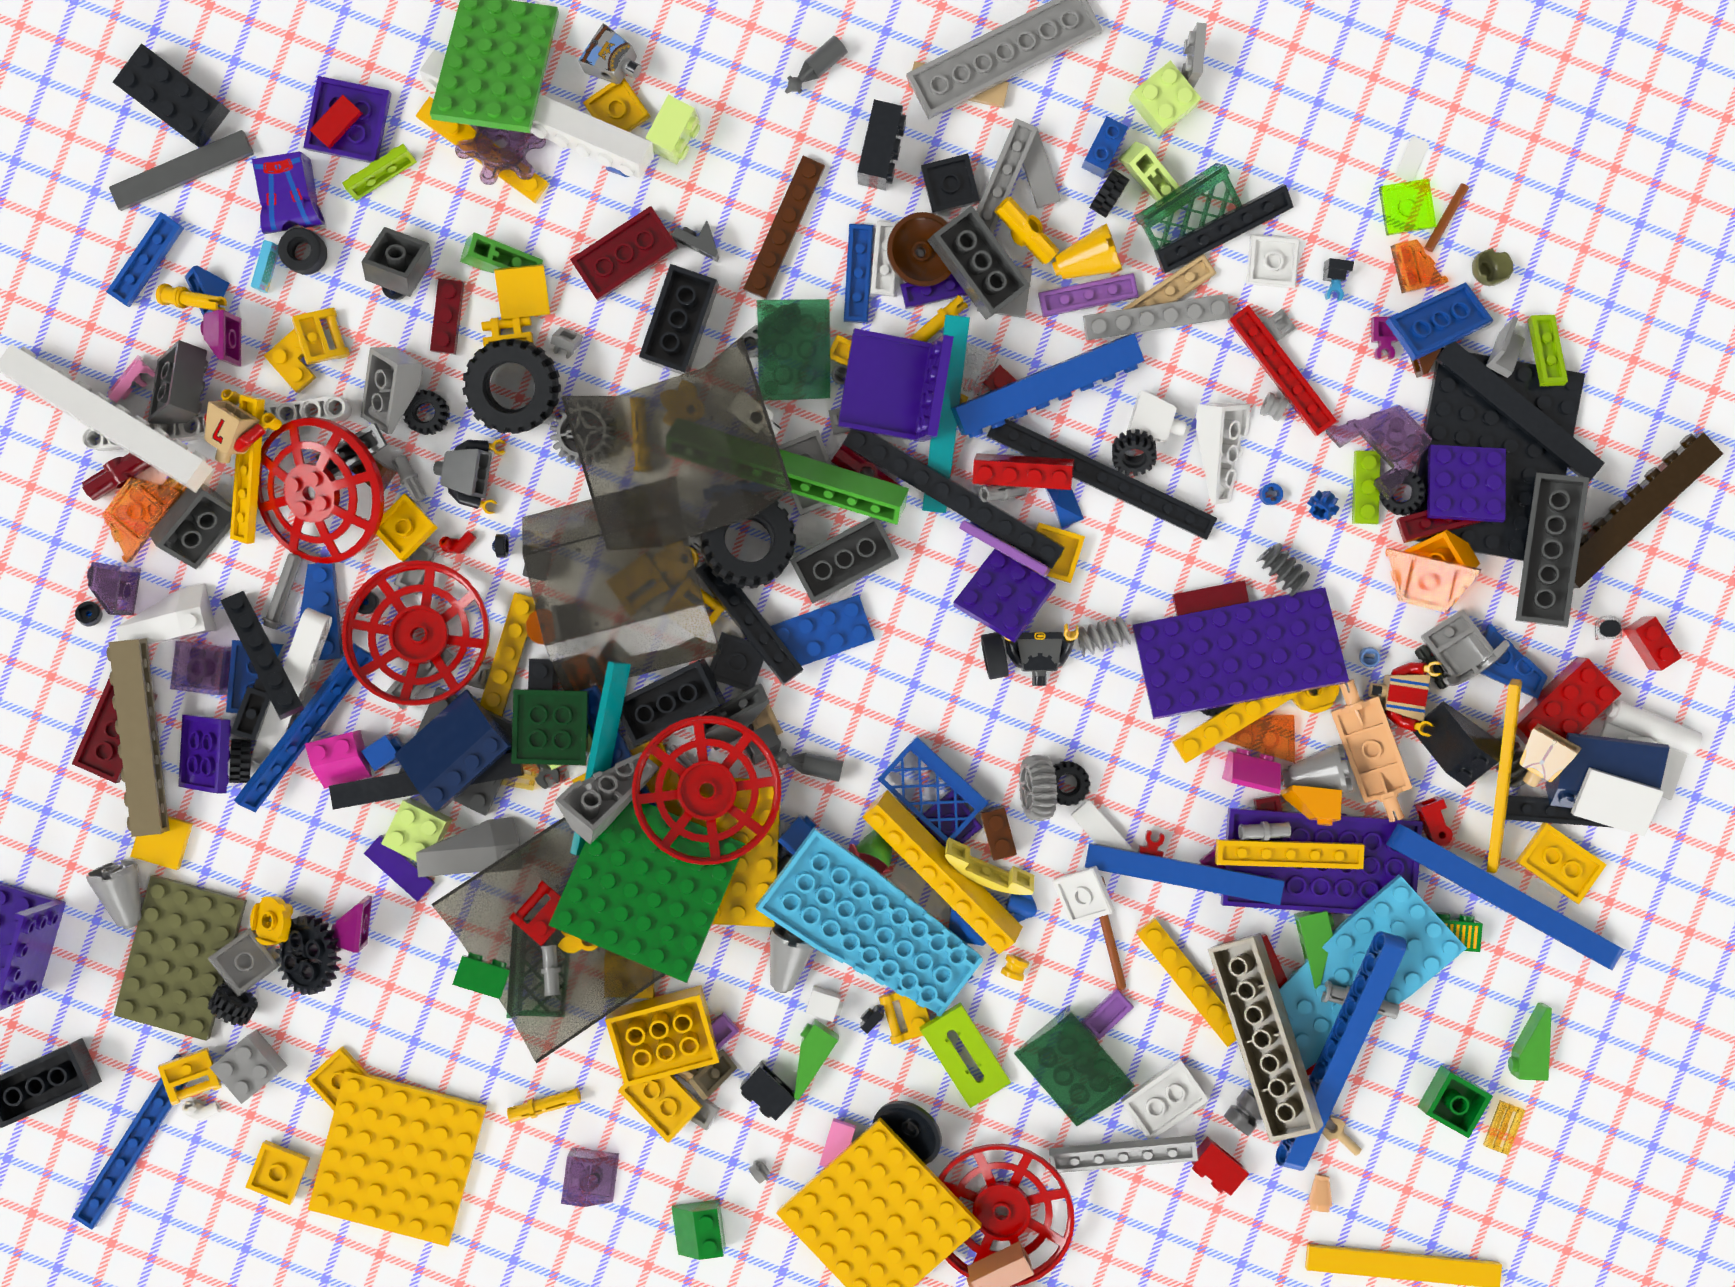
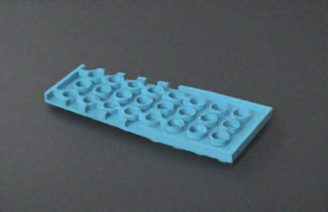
(1391, 910)
(868, 923)

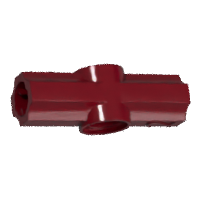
(851, 461)
(113, 475)

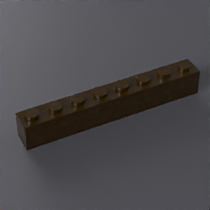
(1644, 503)

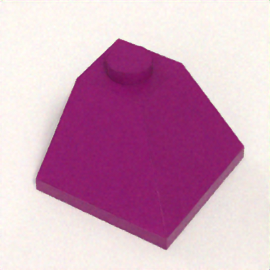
(223, 335)
(353, 927)

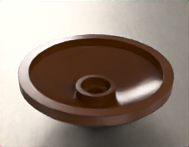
(904, 240)

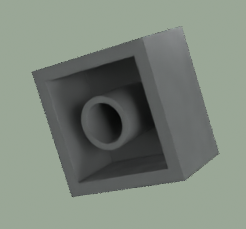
(396, 261)

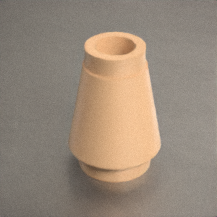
(1320, 1194)

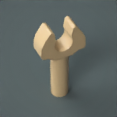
(1338, 1133)

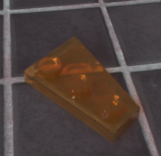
(1269, 735)

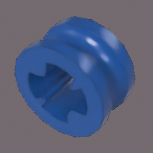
(1274, 487)

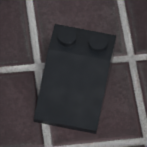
(1459, 744)

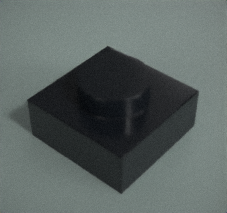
(871, 1018)

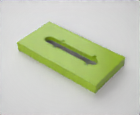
(936, 1035)

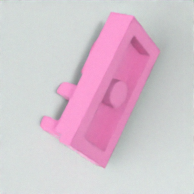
(122, 387)

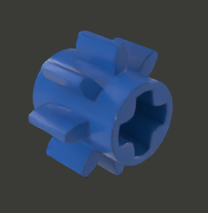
(1323, 505)

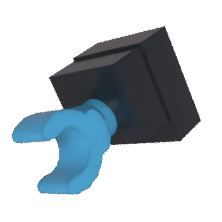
(1335, 272)

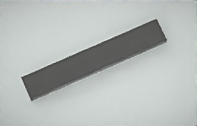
(181, 170)

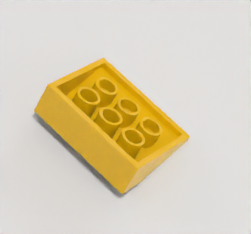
(662, 1036)

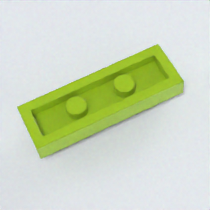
(379, 172)
(1547, 350)
(1365, 495)

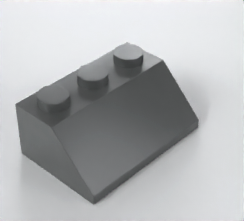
(178, 384)
(193, 525)

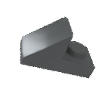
(702, 244)

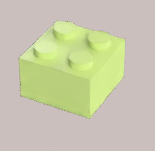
(1164, 98)
(673, 129)
(415, 828)

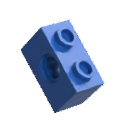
(1104, 147)

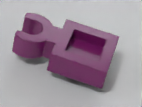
(1383, 336)

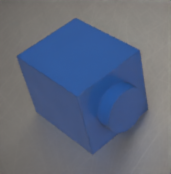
(382, 751)

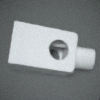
(1155, 417)

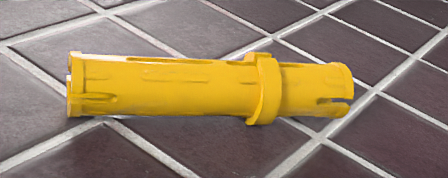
(937, 322)
(536, 1107)

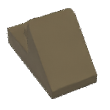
(712, 1076)

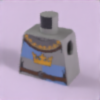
(609, 57)

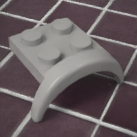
(1461, 648)

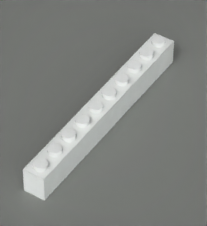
(572, 129)
(104, 418)

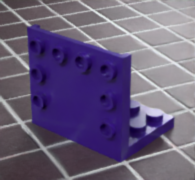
(895, 385)
(26, 941)

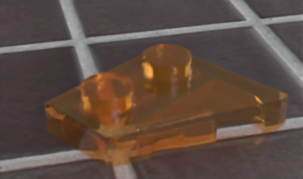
(1415, 267)

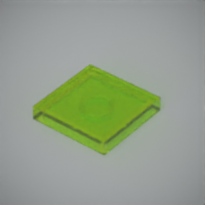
(1407, 207)

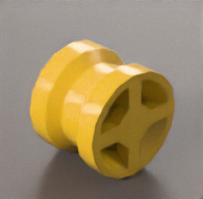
(1014, 967)

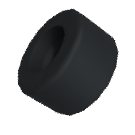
(288, 245)

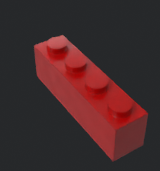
(1023, 471)

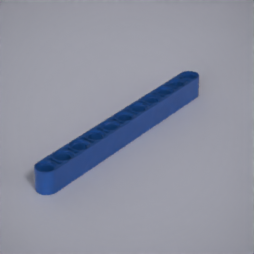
(1504, 896)
(1346, 1040)

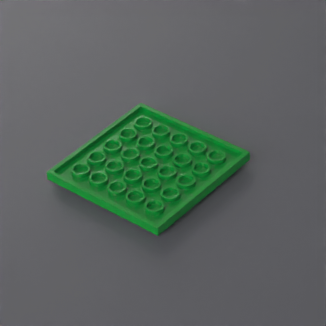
(642, 899)

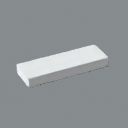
(883, 276)
(1098, 827)

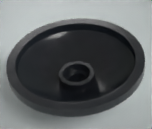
(914, 1127)

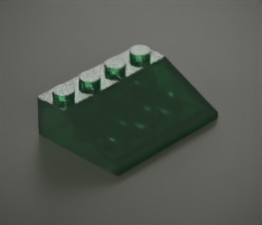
(793, 348)
(1074, 1067)

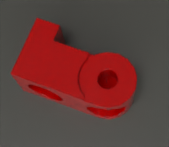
(1433, 821)

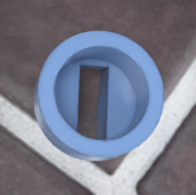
(1369, 661)

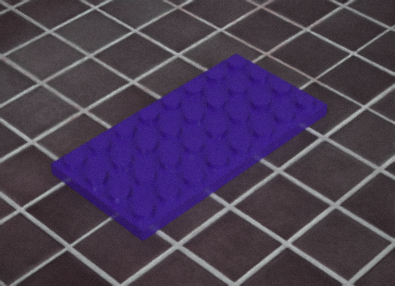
(1239, 653)
(1327, 888)

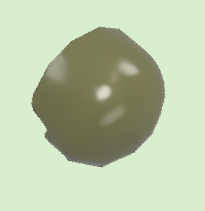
(1492, 267)

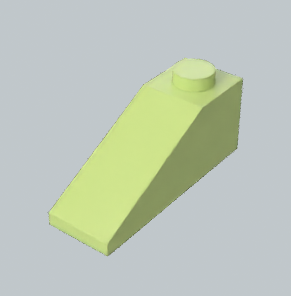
(1148, 171)

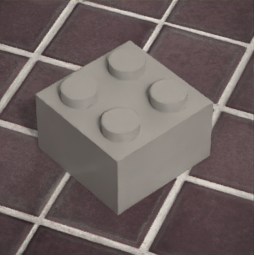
(248, 1066)

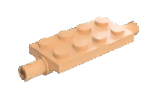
(1371, 750)

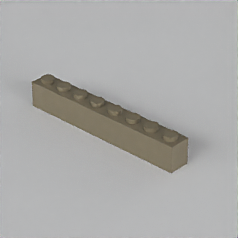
(138, 737)

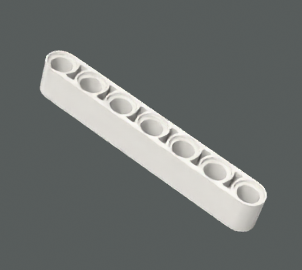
(300, 669)

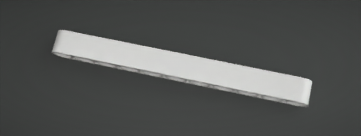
(183, 432)

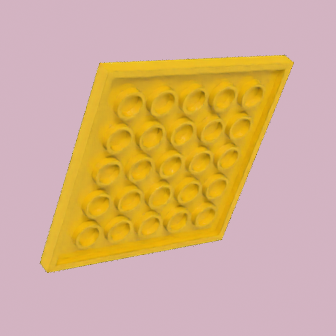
(397, 1157)
(878, 1214)

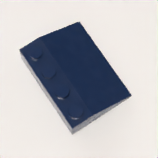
(453, 750)
(1621, 757)

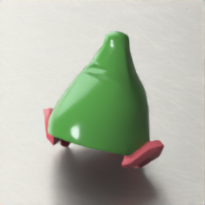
(874, 851)

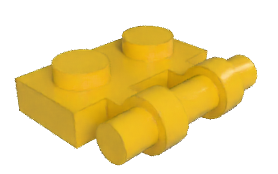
(495, 326)

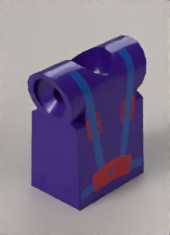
(286, 192)

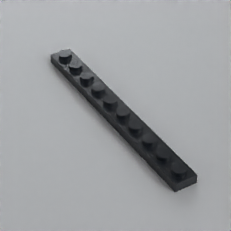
(1107, 479)
(954, 496)

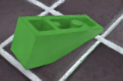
(490, 255)
(1314, 932)
(814, 1049)
(1532, 1049)

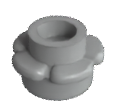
(759, 1171)

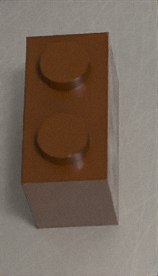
(998, 832)

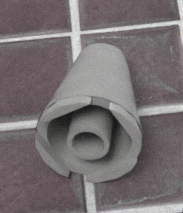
(118, 891)
(787, 958)

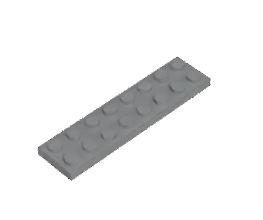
(1002, 54)

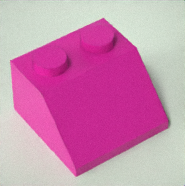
(339, 759)
(1252, 771)

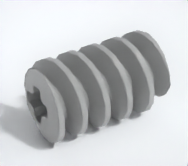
(1103, 635)

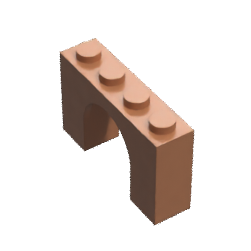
(1001, 1268)

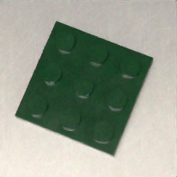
(550, 727)

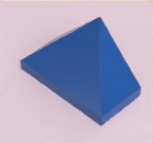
(205, 282)
(1065, 506)
(963, 929)

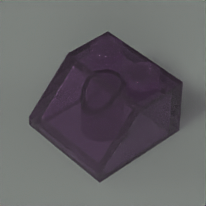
(114, 586)
(589, 1177)

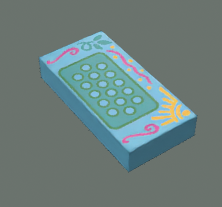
(265, 266)

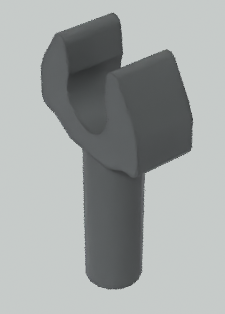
(543, 770)

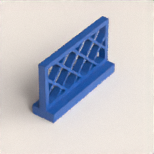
(950, 778)

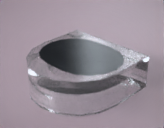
(1608, 628)

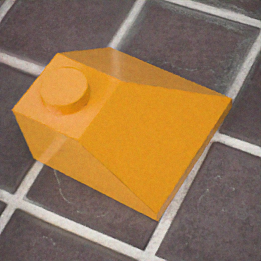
(1446, 547)
(1315, 803)

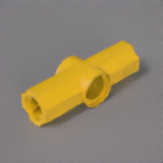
(1026, 230)

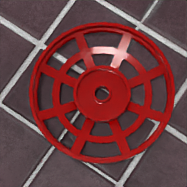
(325, 487)
(405, 624)
(689, 790)
(1018, 1204)

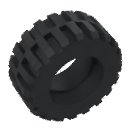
(480, 396)
(757, 572)

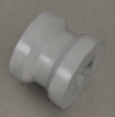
(1273, 406)

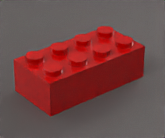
(1568, 701)

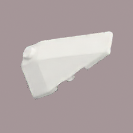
(1219, 438)
(174, 617)

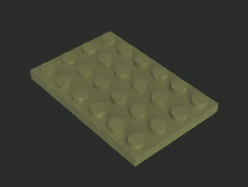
(168, 963)

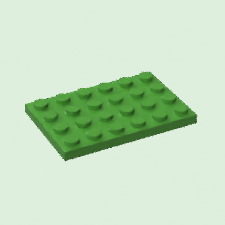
(495, 64)

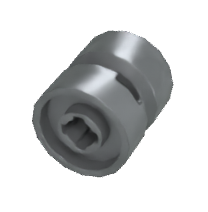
(1245, 1113)

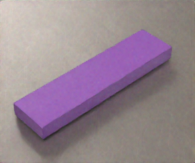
(1088, 295)
(1004, 548)

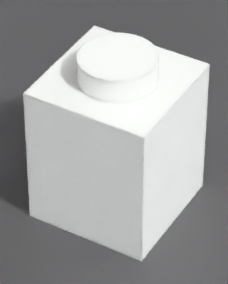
(824, 1004)

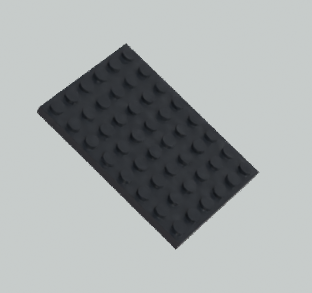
(1464, 419)

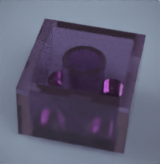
(201, 667)

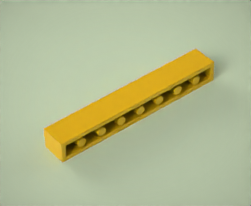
(928, 859)

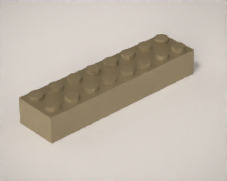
(1265, 1038)

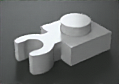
(706, 1114)

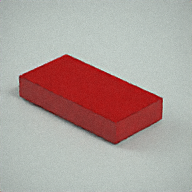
(336, 121)

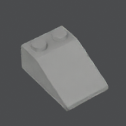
(389, 386)

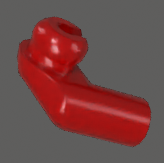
(457, 546)

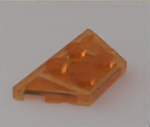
(137, 511)
(1429, 580)

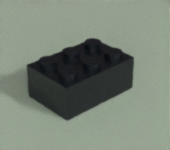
(881, 145)

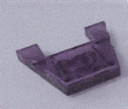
(1393, 437)

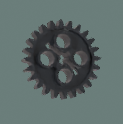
(309, 955)

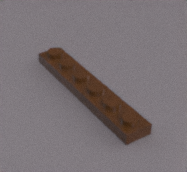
(784, 227)

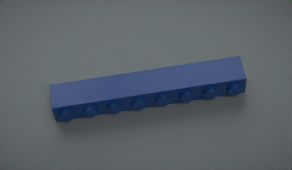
(1048, 384)

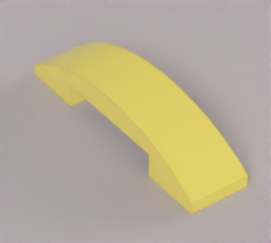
(1013, 882)

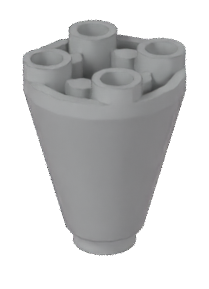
(1321, 771)

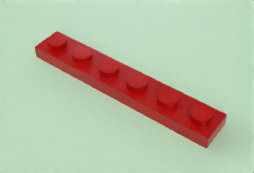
(1282, 370)

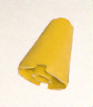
(1089, 256)

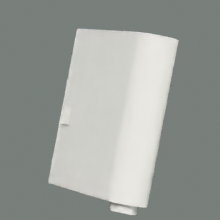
(1629, 720)

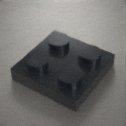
(950, 184)
(737, 664)

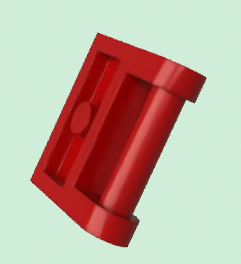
(539, 926)

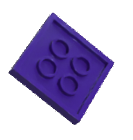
(365, 136)
(1466, 483)
(1004, 595)
(204, 753)

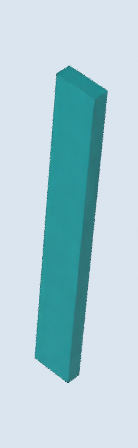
(942, 446)
(605, 728)

